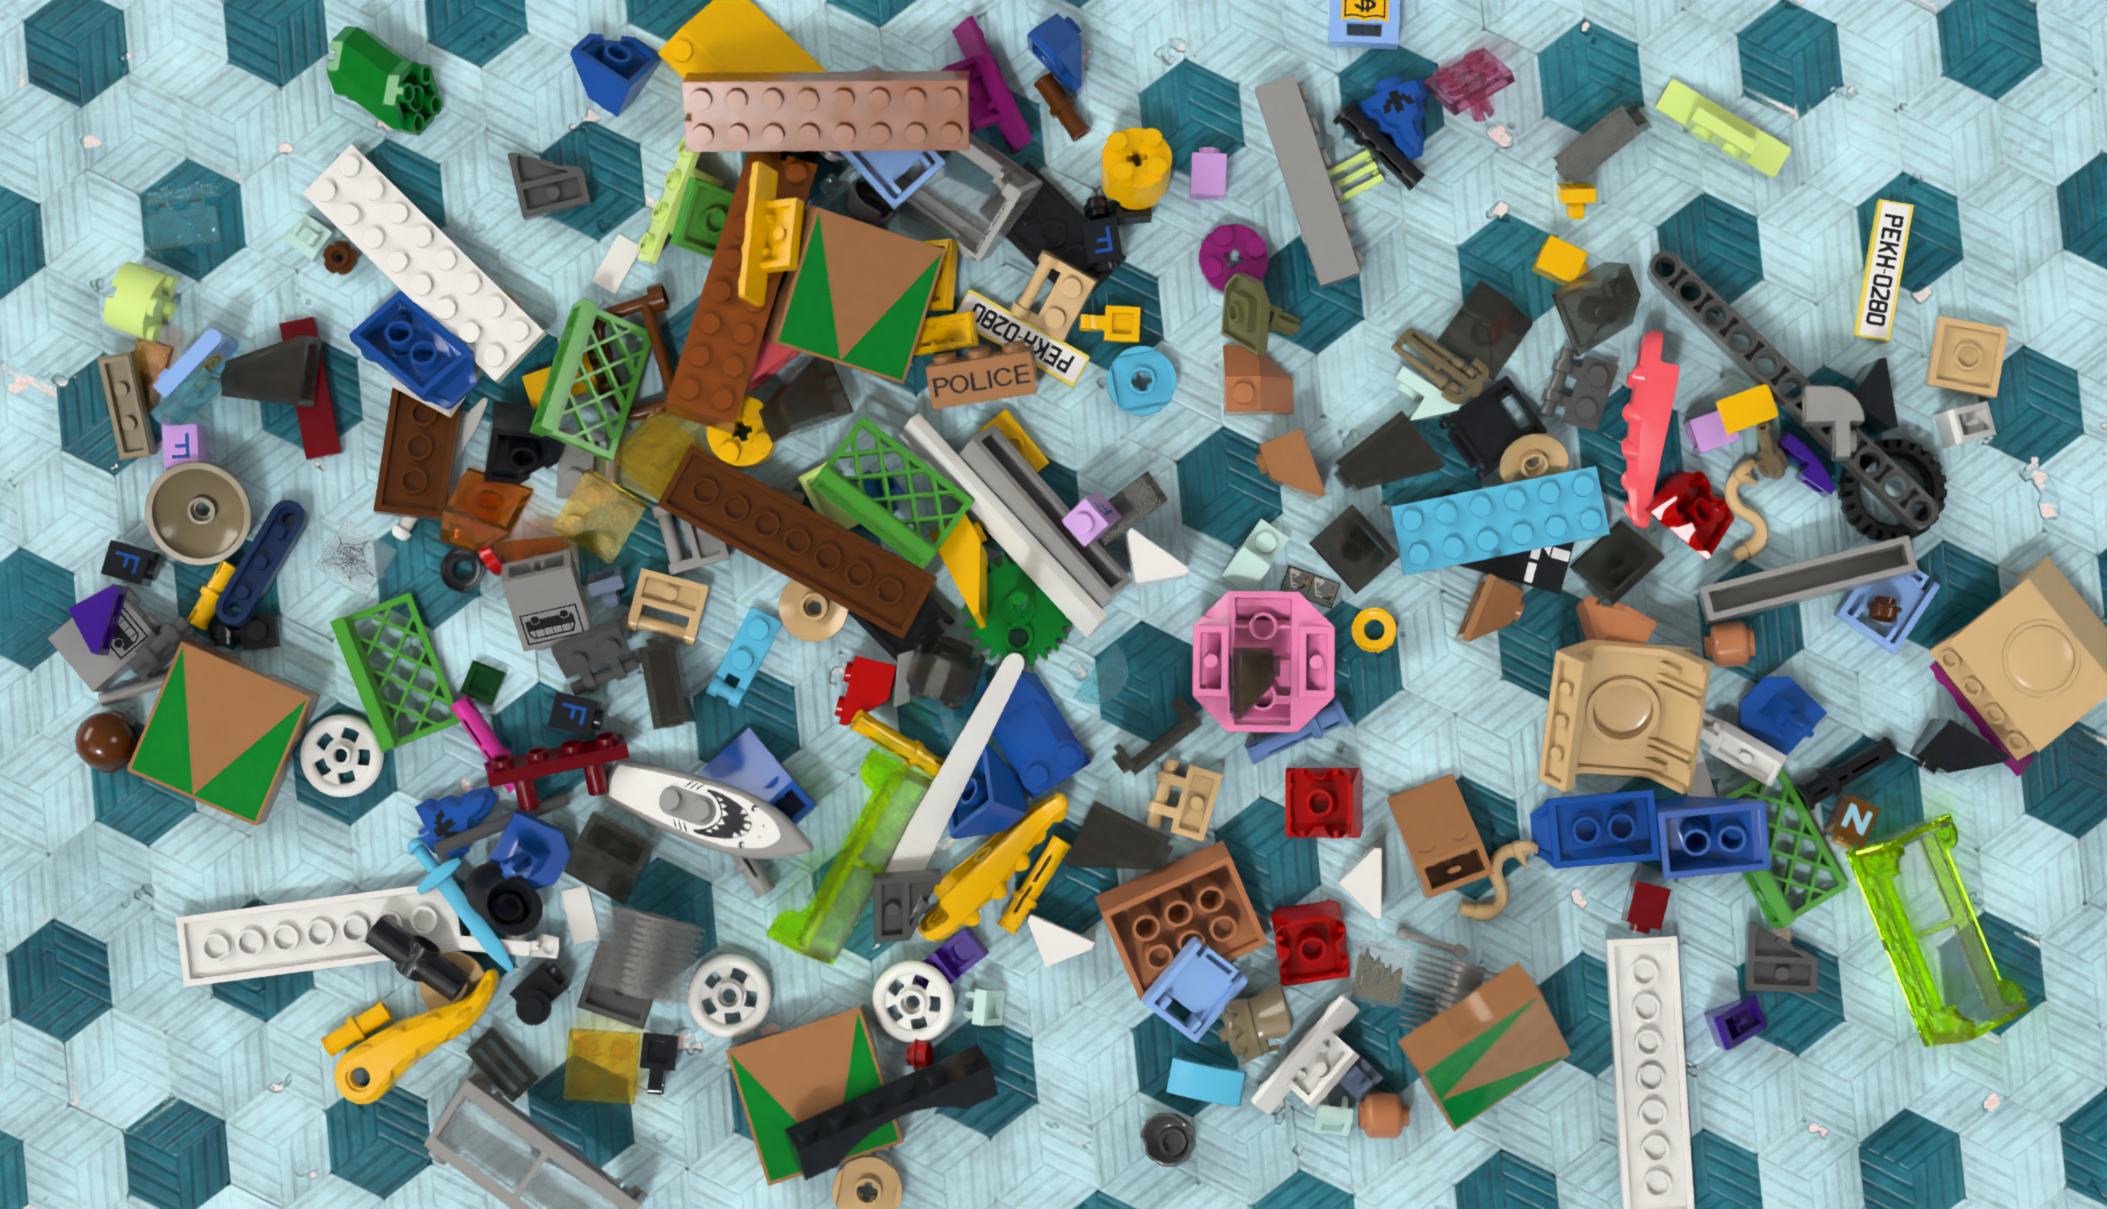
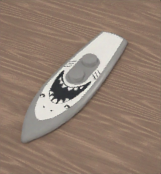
(704, 811)

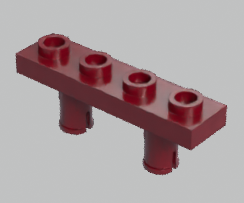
(543, 762)

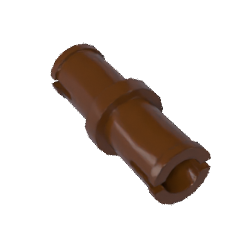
(1062, 107)

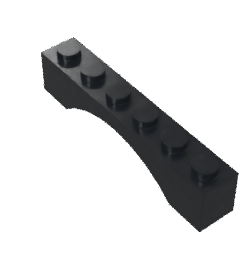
(829, 1136)

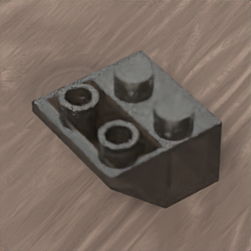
(610, 857)

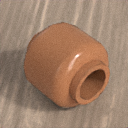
(1730, 644)
(1382, 1115)

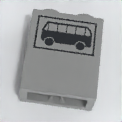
(546, 599)
(101, 671)

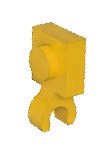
(1118, 324)

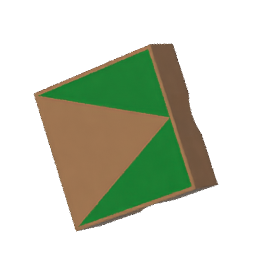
(856, 295)
(222, 732)
(1485, 1046)
(803, 1074)

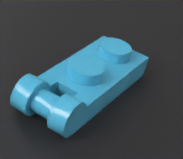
(745, 656)

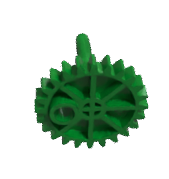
(1013, 605)

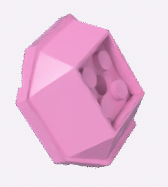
(1273, 621)

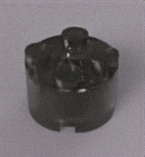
(944, 671)

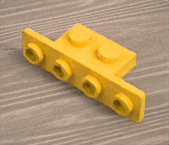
(770, 234)

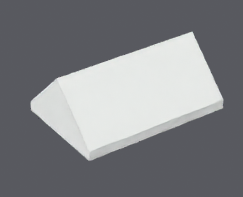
(1151, 563)

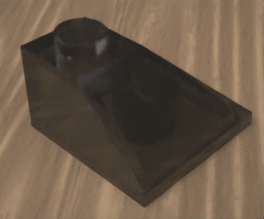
(1597, 305)
(1485, 329)
(1250, 677)

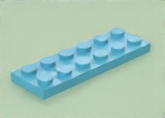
(1499, 521)

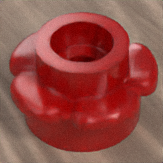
(919, 1054)

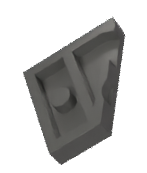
(547, 186)
(900, 902)
(1777, 964)

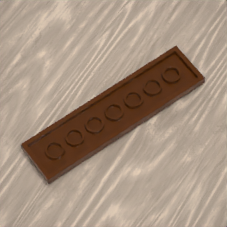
(797, 541)

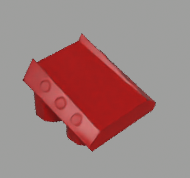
(1692, 511)
(1323, 802)
(1310, 942)

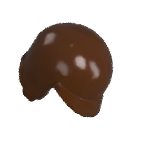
(106, 741)

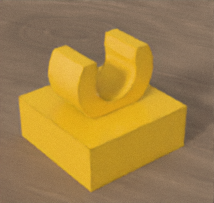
(1575, 197)

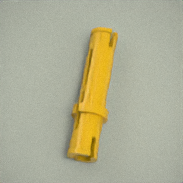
(886, 737)
(1034, 884)

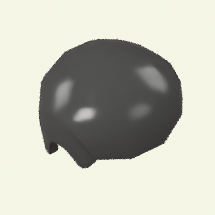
(866, 205)
(1168, 1139)

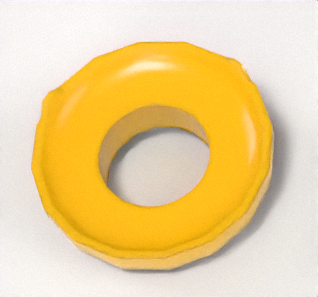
(1360, 637)

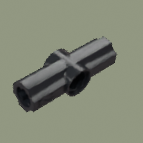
(417, 958)

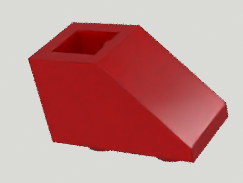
(867, 689)

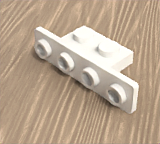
(1314, 1063)

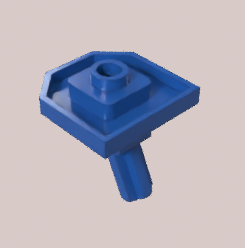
(1779, 713)
(531, 850)

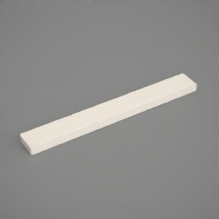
(1005, 527)

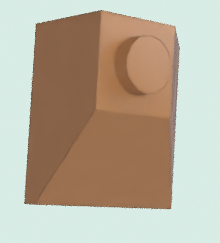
(1291, 465)
(1490, 609)

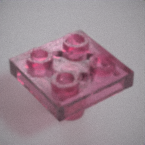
(1470, 83)

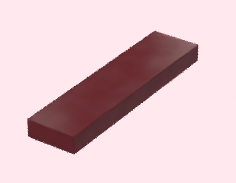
(319, 423)

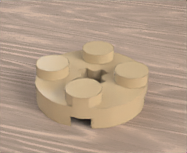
(862, 1170)

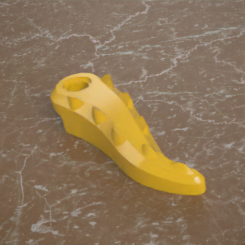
(988, 870)
(404, 1043)

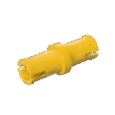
(205, 606)
(356, 1028)

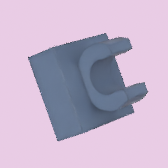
(607, 583)
(1360, 1079)

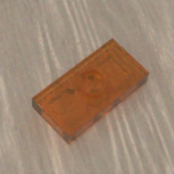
(151, 361)

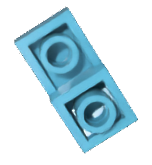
(1206, 1082)

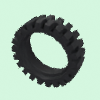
(1933, 482)

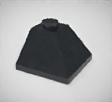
(1952, 748)

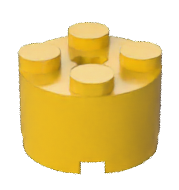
(1136, 167)
(741, 453)

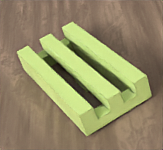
(1371, 167)

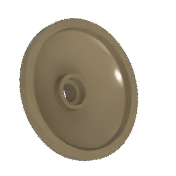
(179, 524)

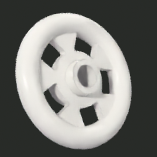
(364, 774)
(750, 1016)
(903, 1028)

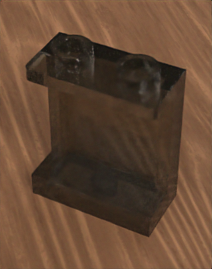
(1187, 724)

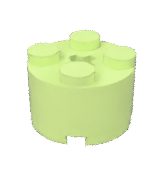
(141, 301)

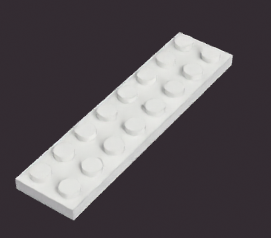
(424, 262)
(307, 934)
(1649, 1073)

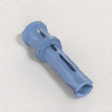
(1272, 743)

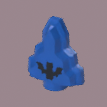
(1399, 111)
(453, 816)

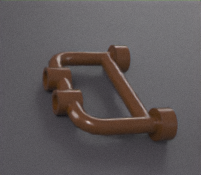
(649, 305)

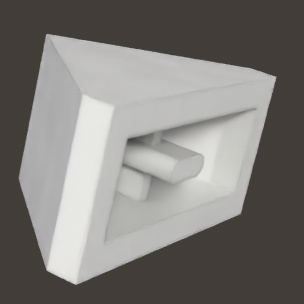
(1965, 424)
(1364, 882)
(1055, 941)

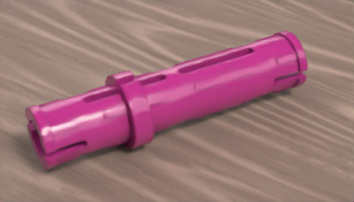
(480, 731)

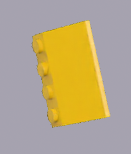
(734, 39)

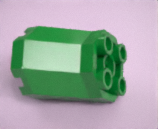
(383, 81)

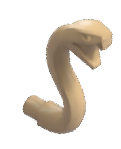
(1757, 543)
(1486, 912)

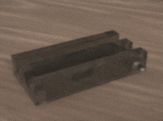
(492, 1073)

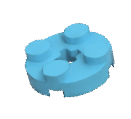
(1153, 365)

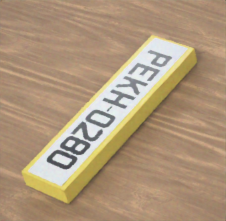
(1883, 270)
(1002, 327)

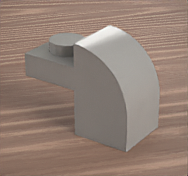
(1836, 409)

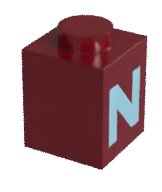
(1645, 906)

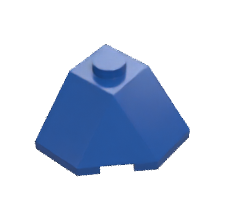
(1059, 49)
(614, 69)
(990, 799)

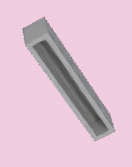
(1308, 182)
(1041, 513)
(1807, 580)

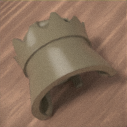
(1254, 1021)

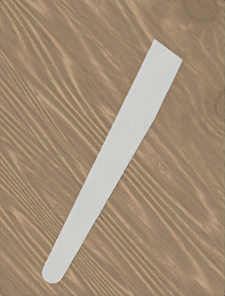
(946, 789)

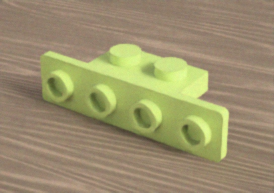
(1722, 128)
(667, 209)

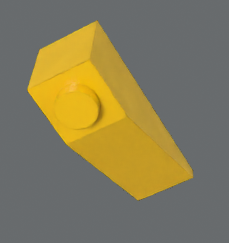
(967, 565)

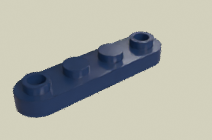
(261, 563)

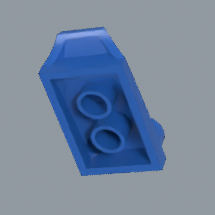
(417, 351)
(1036, 737)
(1597, 829)

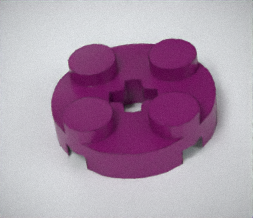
(1225, 240)

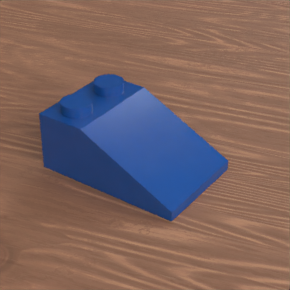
(1711, 836)

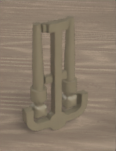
(1444, 361)

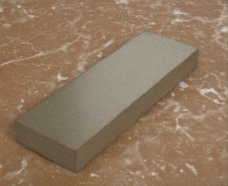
(127, 405)

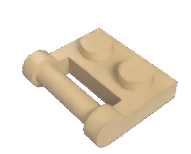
(1064, 300)
(669, 595)

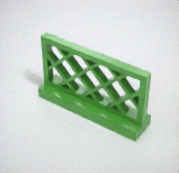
(564, 371)
(882, 520)
(367, 684)
(1763, 883)

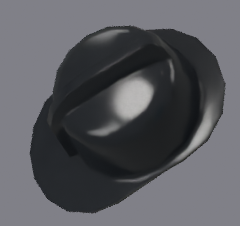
(502, 902)

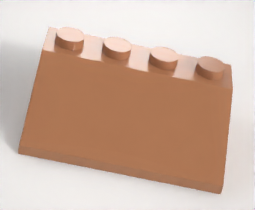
(1172, 904)

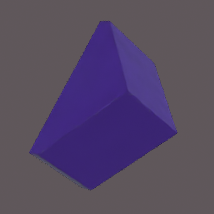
(99, 617)
(1735, 1022)

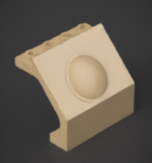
(2030, 660)
(1624, 713)

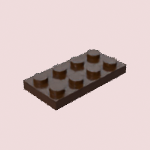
(416, 459)

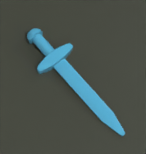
(441, 877)

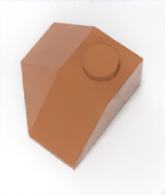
(1254, 384)
(1613, 622)

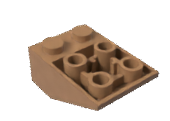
(1439, 836)

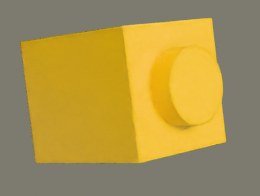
(1560, 261)

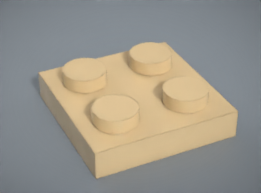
(1966, 357)

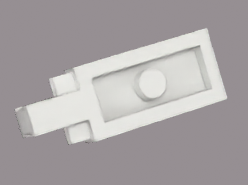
(1742, 750)
(542, 947)

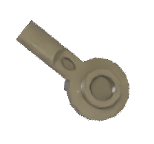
(1770, 459)

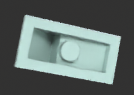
(1431, 403)
(1255, 556)

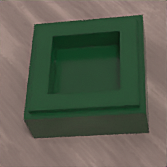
(483, 682)

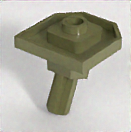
(1251, 315)

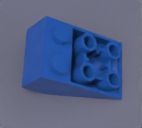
(754, 768)

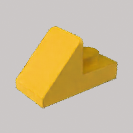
(1747, 409)

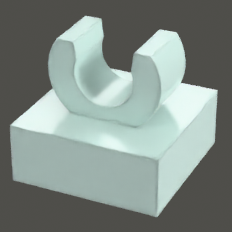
(309, 237)
(987, 1006)
(1333, 1119)

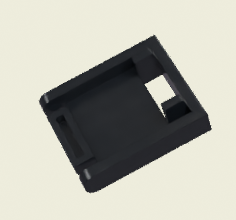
(1486, 429)
(923, 625)

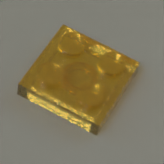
(654, 452)
(599, 516)
(602, 1065)

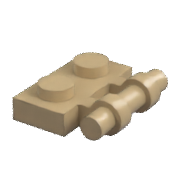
(1194, 804)

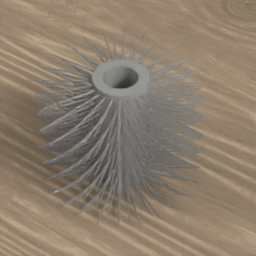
(641, 970)
(1460, 983)

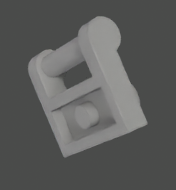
(575, 462)
(704, 547)

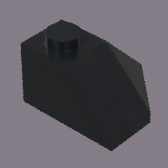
(514, 450)

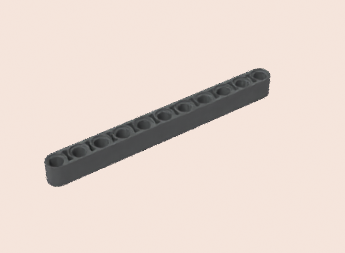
(1784, 373)

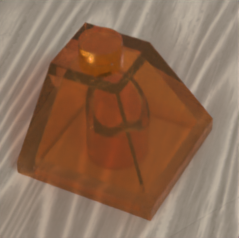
(482, 511)

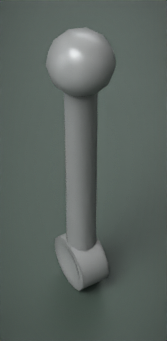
(1458, 950)

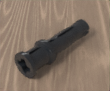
(1366, 133)
(1831, 781)

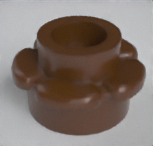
(346, 264)
(1883, 609)

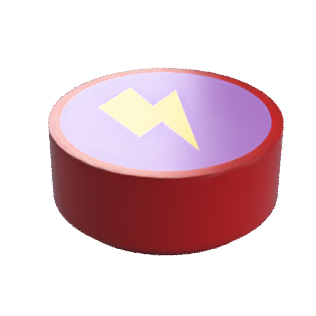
(492, 559)

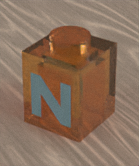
(1851, 821)

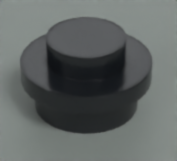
(533, 1007)

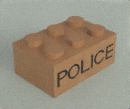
(982, 375)

